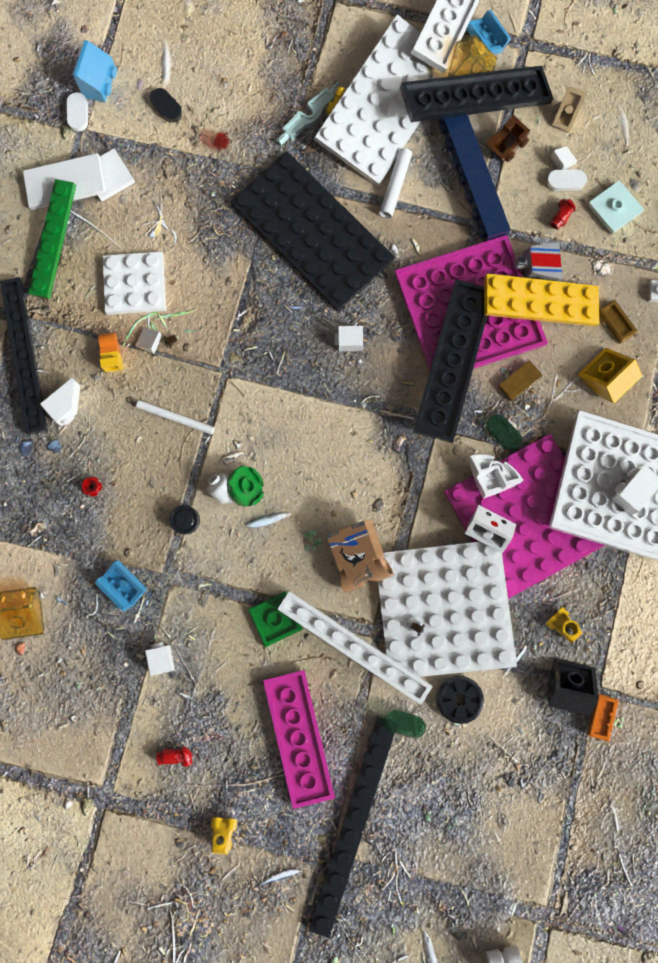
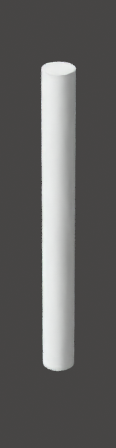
(175, 417)

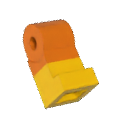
(110, 352)

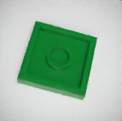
(271, 622)

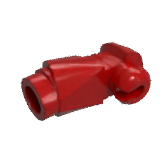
(566, 207)
(175, 756)

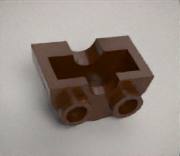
(509, 139)

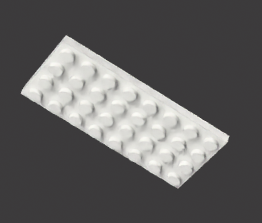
(371, 115)

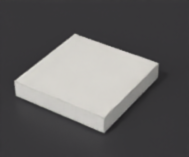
(115, 174)

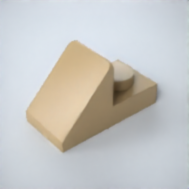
(569, 108)

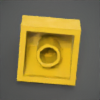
(611, 374)

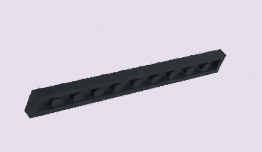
(352, 830)

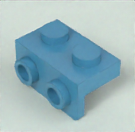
(489, 32)
(121, 586)

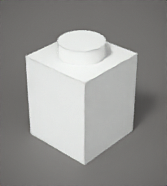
(349, 338)
(159, 659)

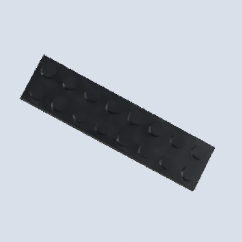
(475, 93)
(452, 363)

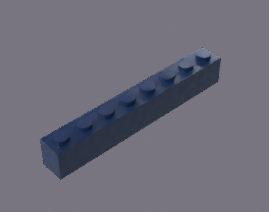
(474, 177)

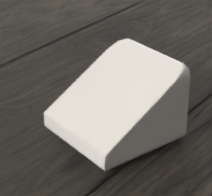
(563, 158)
(148, 340)

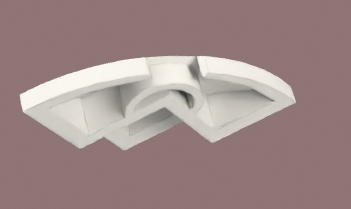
(492, 475)

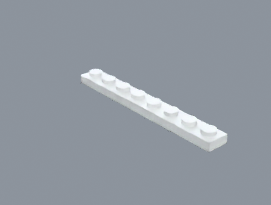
(355, 647)

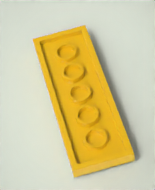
(541, 300)

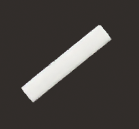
(395, 183)

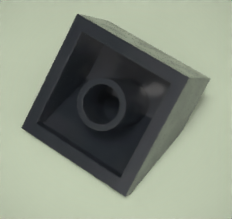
(572, 687)

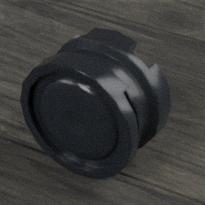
(184, 520)

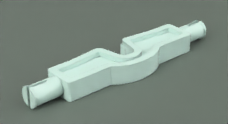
(302, 121)

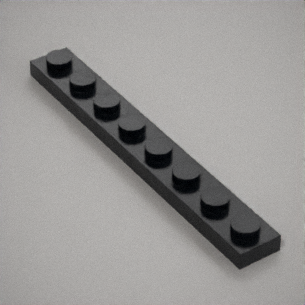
(23, 356)

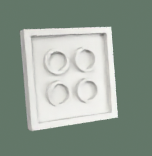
(134, 283)

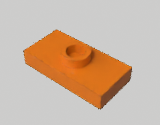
(603, 718)

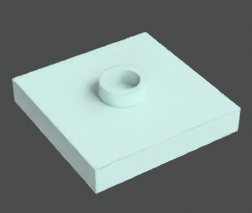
(615, 207)

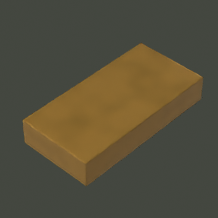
(617, 321)
(520, 380)

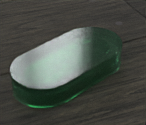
(503, 432)
(404, 724)

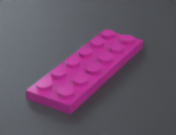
(299, 739)

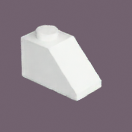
(63, 403)

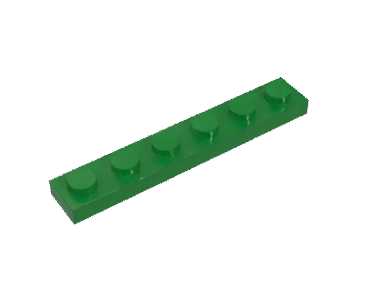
(52, 239)

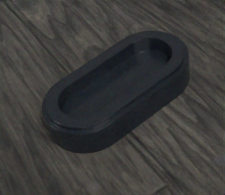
(166, 105)

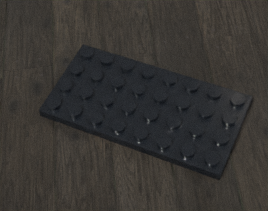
(312, 230)

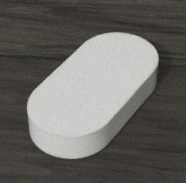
(77, 112)
(566, 180)

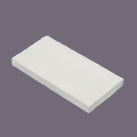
(83, 171)

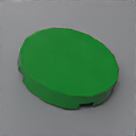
(245, 486)

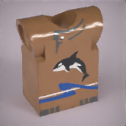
(359, 555)

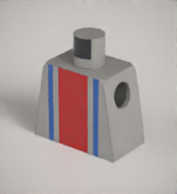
(541, 262)

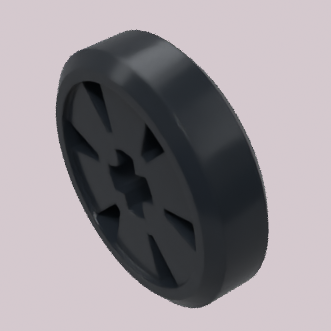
(472, 701)

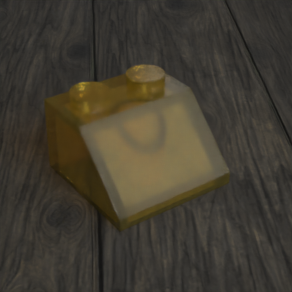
(471, 57)
(20, 613)

